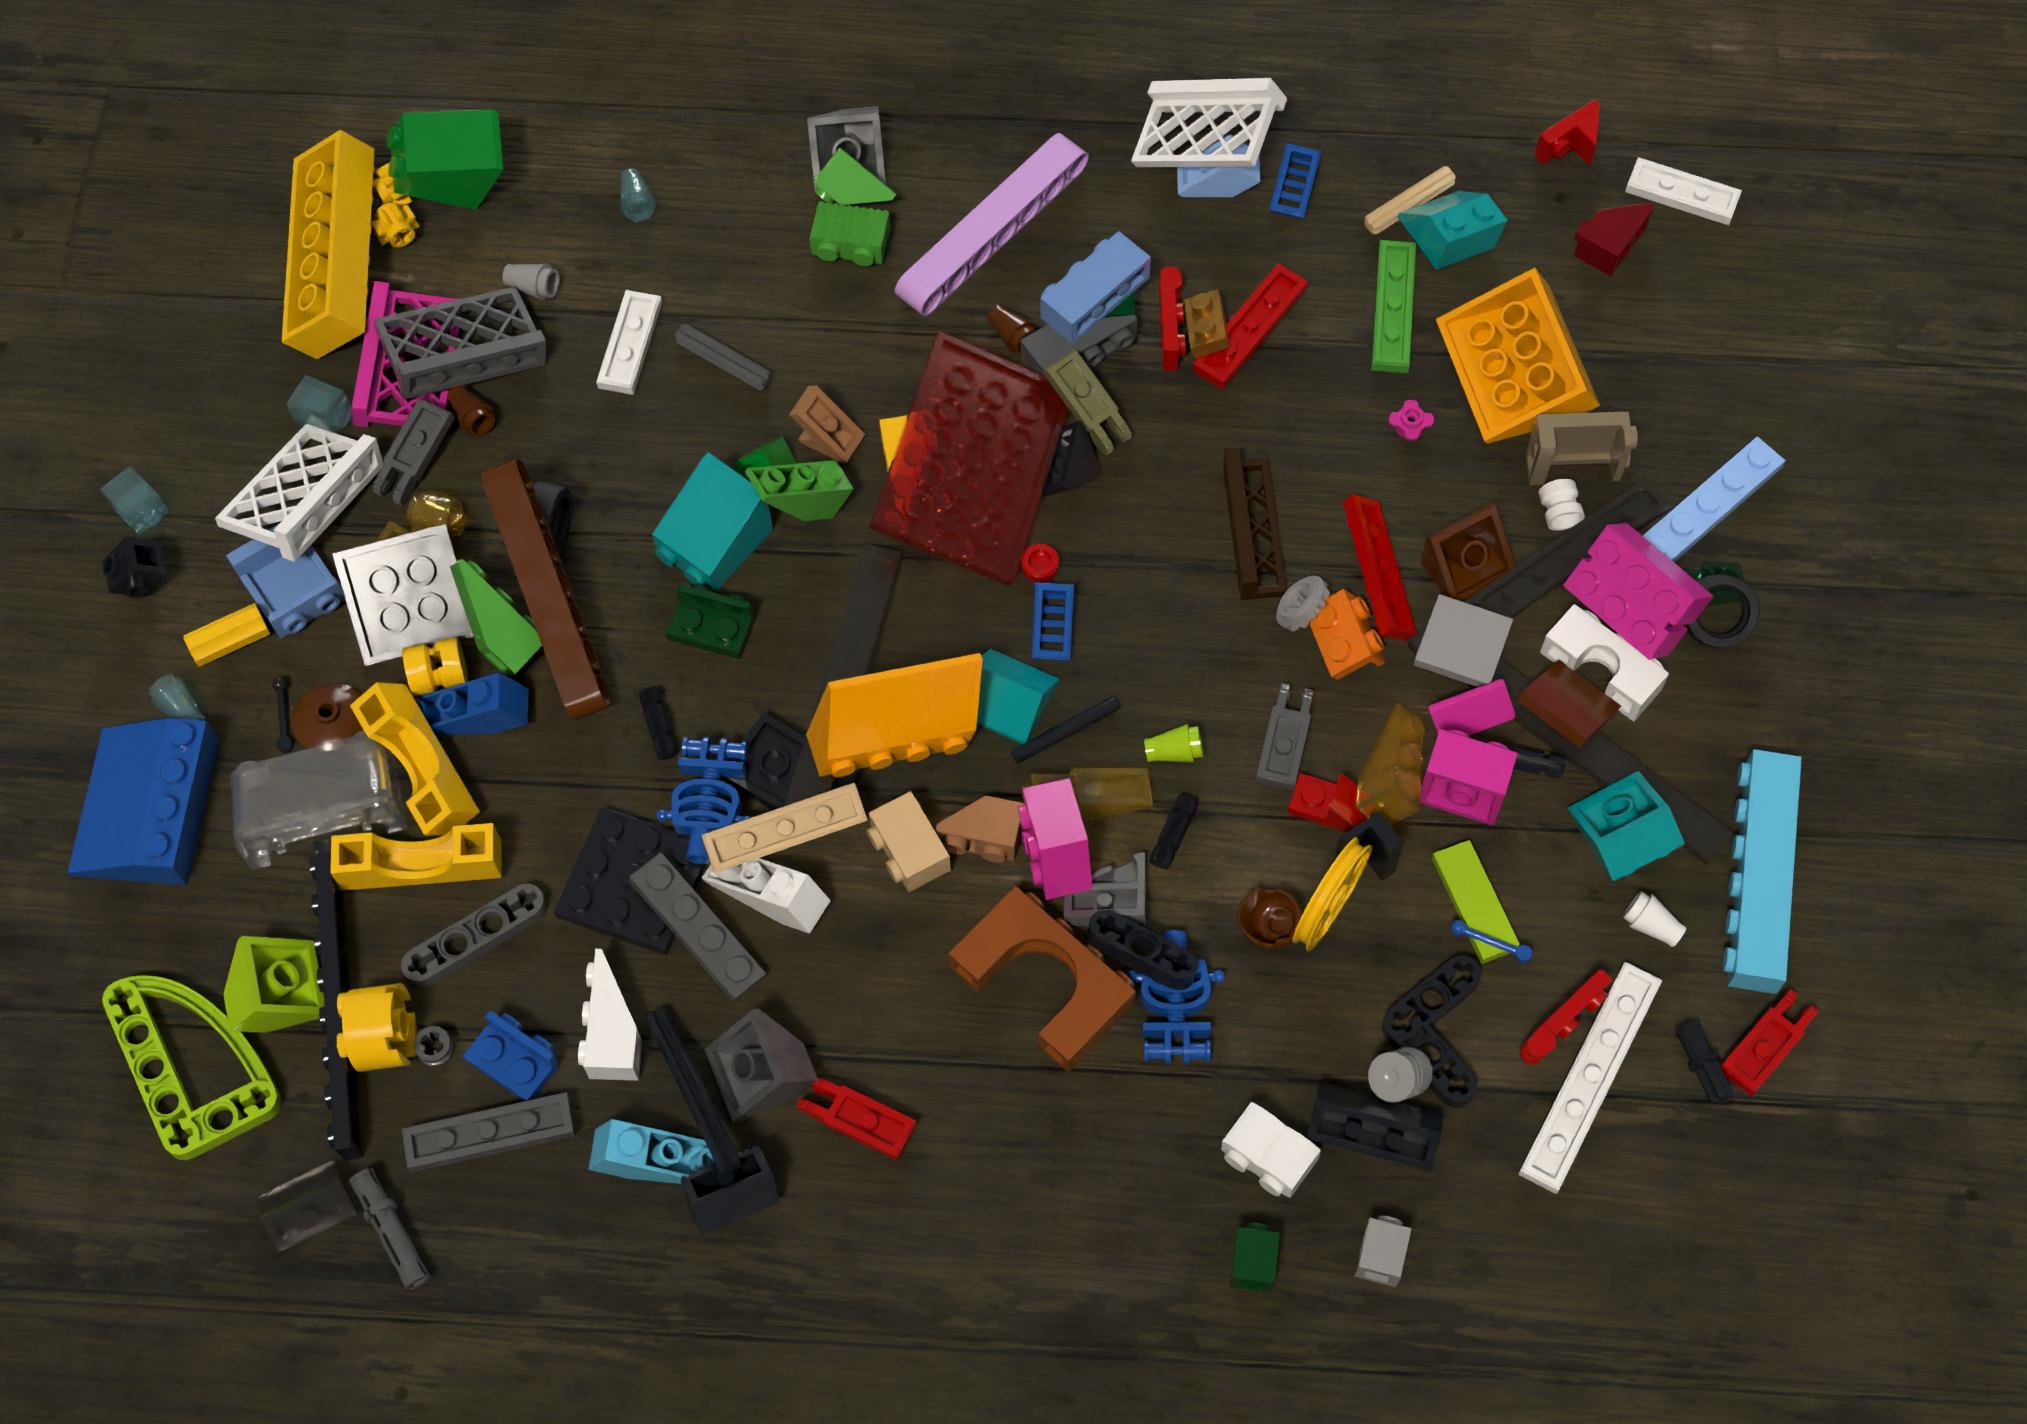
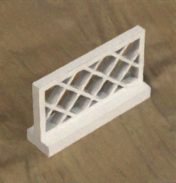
(1212, 99)
(321, 501)

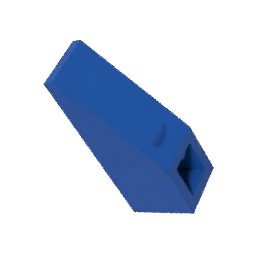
(476, 707)

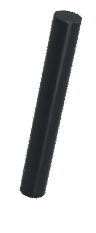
(1064, 730)

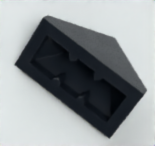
(1072, 461)

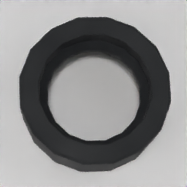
(557, 508)
(1749, 619)

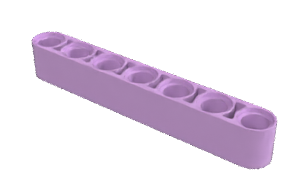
(991, 224)

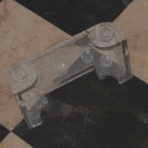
(313, 795)

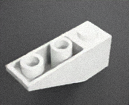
(774, 891)
(612, 1038)

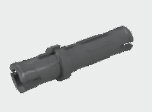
(393, 1236)

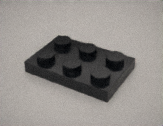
(773, 762)

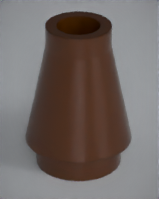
(1010, 327)
(472, 412)

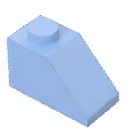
(1217, 180)

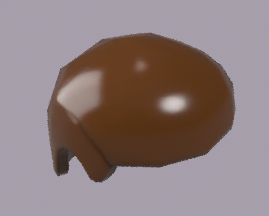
(1269, 917)

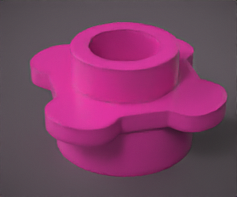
(1408, 429)

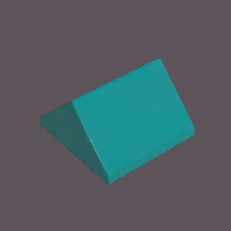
(1012, 696)

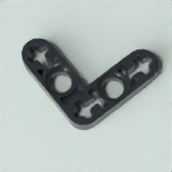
(1421, 1033)

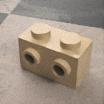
(908, 841)

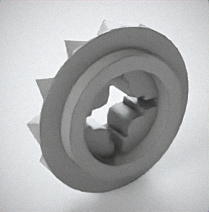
(1302, 603)

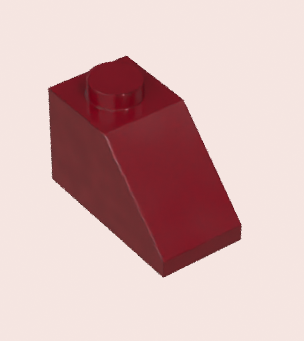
(1611, 235)

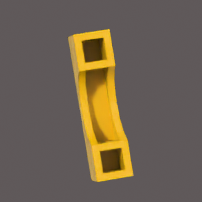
(396, 722)
(377, 862)

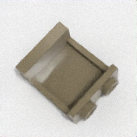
(1580, 440)

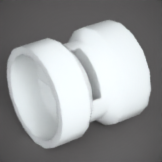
(1561, 504)

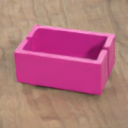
(1637, 590)

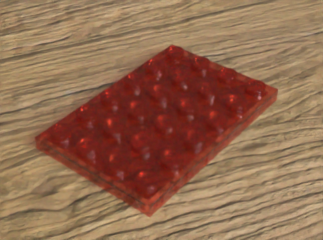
(971, 459)

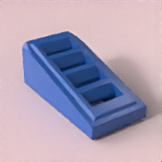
(1300, 156)
(1052, 592)

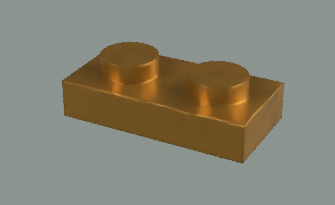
(1206, 323)

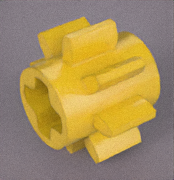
(384, 188)
(394, 224)

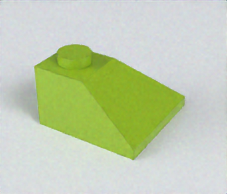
(272, 984)

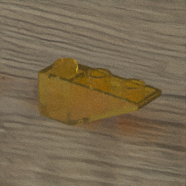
(1393, 770)

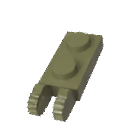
(1087, 399)

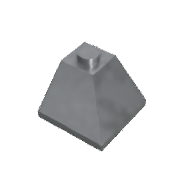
(853, 130)
(759, 1065)

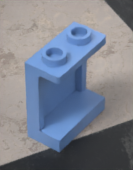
(284, 589)

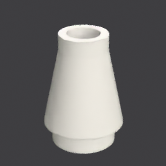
(1652, 918)

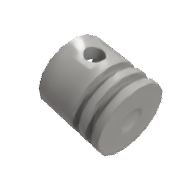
(1400, 1074)

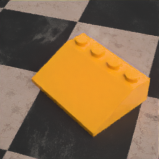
(1516, 357)
(896, 716)

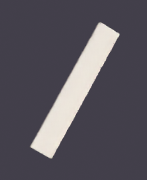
(1590, 1078)

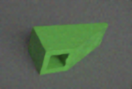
(803, 489)
(496, 626)

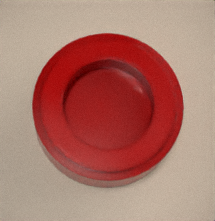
(1040, 563)

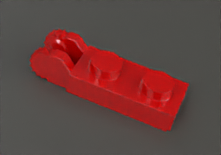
(1170, 317)
(1564, 1019)
(1766, 1045)
(861, 1119)

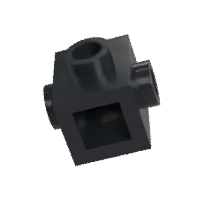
(134, 567)

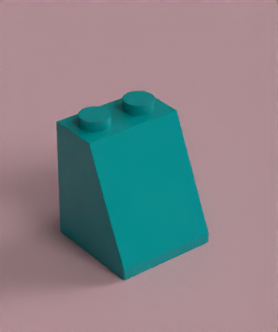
(712, 524)

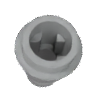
(532, 279)

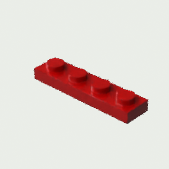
(1252, 325)
(1379, 568)

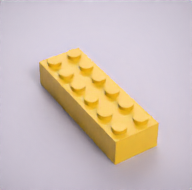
(328, 245)

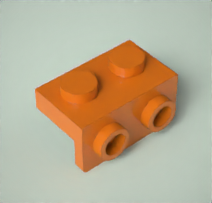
(1346, 635)

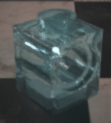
(134, 500)

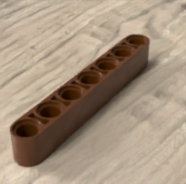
(546, 589)

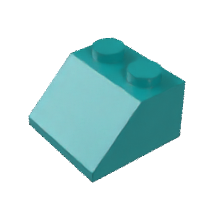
(1455, 226)
(1626, 825)

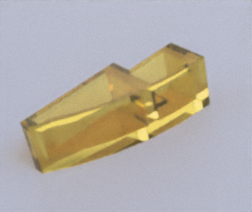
(1103, 790)

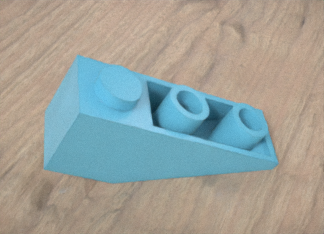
(646, 1153)

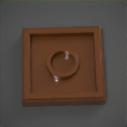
(1568, 703)

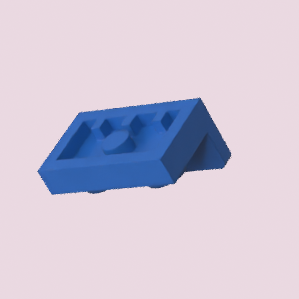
(512, 1057)

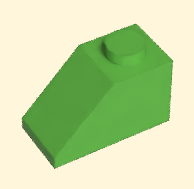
(850, 182)

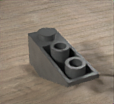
(1048, 346)

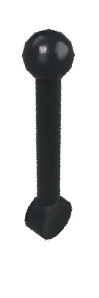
(284, 743)

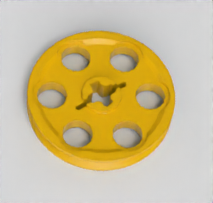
(1332, 894)

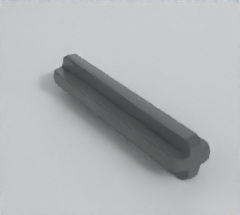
(723, 357)

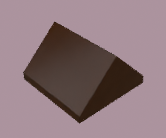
(1468, 554)

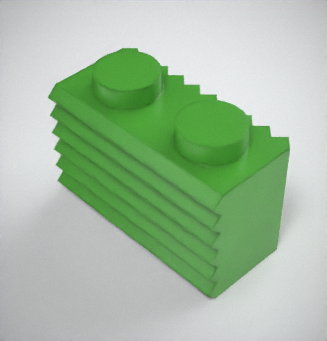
(850, 233)

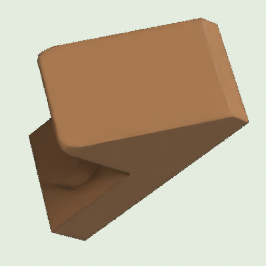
(826, 425)

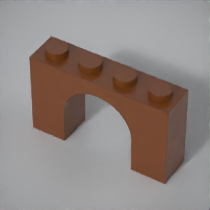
(1023, 927)

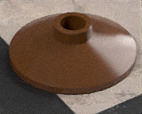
(312, 729)

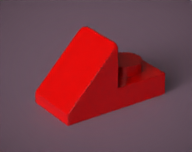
(1574, 132)
(1326, 802)

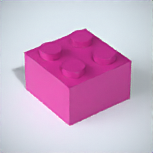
(1467, 776)
(1055, 839)

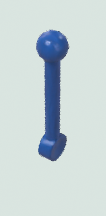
(1522, 953)

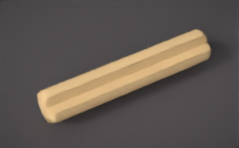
(1412, 197)

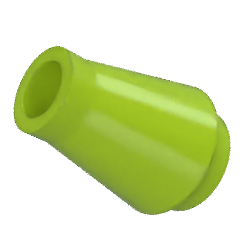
(1176, 745)

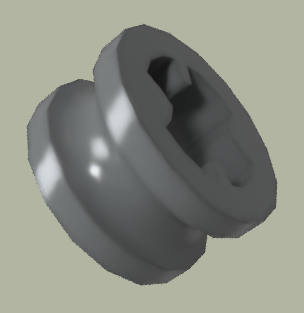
(428, 1034)

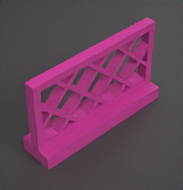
(375, 361)

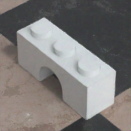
(1583, 639)

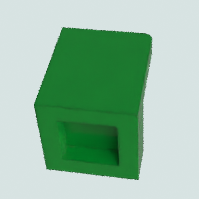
(769, 454)

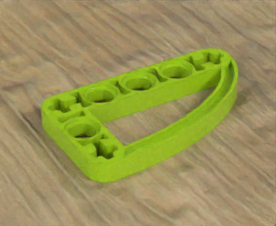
(198, 1121)

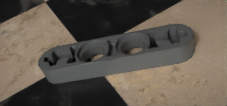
(470, 929)

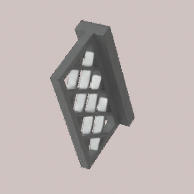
(469, 361)

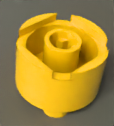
(376, 1027)

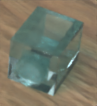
(319, 405)

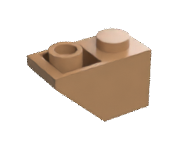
(983, 828)

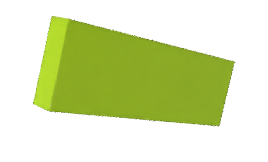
(1474, 898)

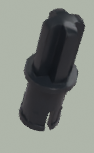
(1704, 1063)

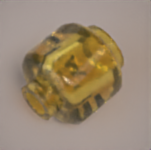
(436, 509)

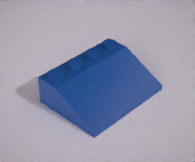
(145, 802)

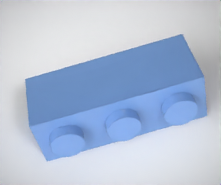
(1094, 287)

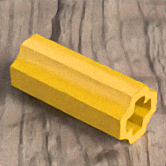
(226, 635)

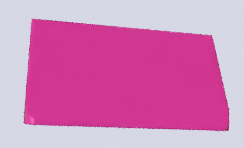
(1474, 709)

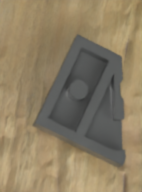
(1114, 890)

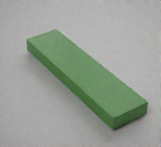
(1393, 306)

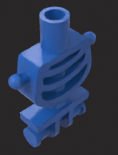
(699, 813)
(1177, 1010)

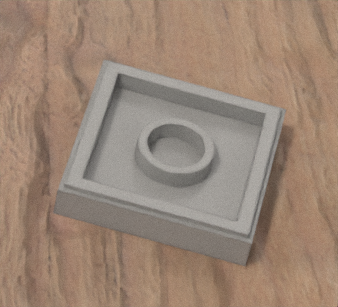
(1463, 641)

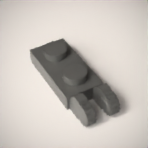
(413, 450)
(1284, 741)

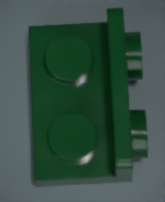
(711, 621)

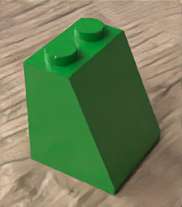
(446, 155)

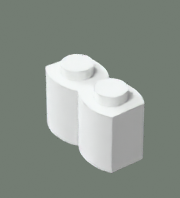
(1270, 1151)

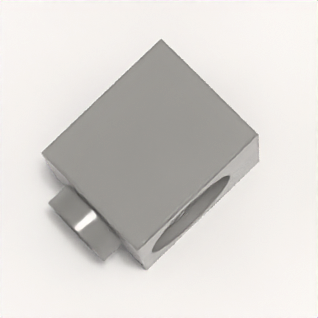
(1383, 1251)

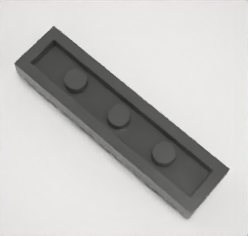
(697, 927)
(488, 1132)

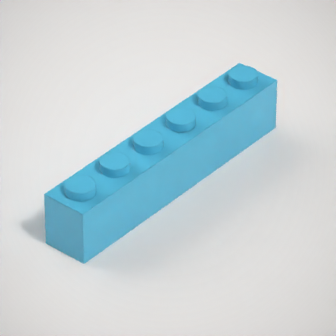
(1763, 872)

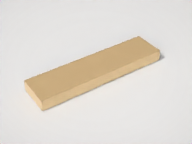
(784, 827)

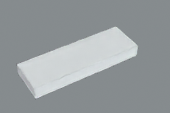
(1683, 191)
(629, 342)

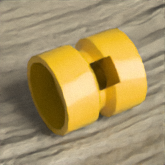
(421, 667)

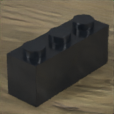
(1375, 1126)

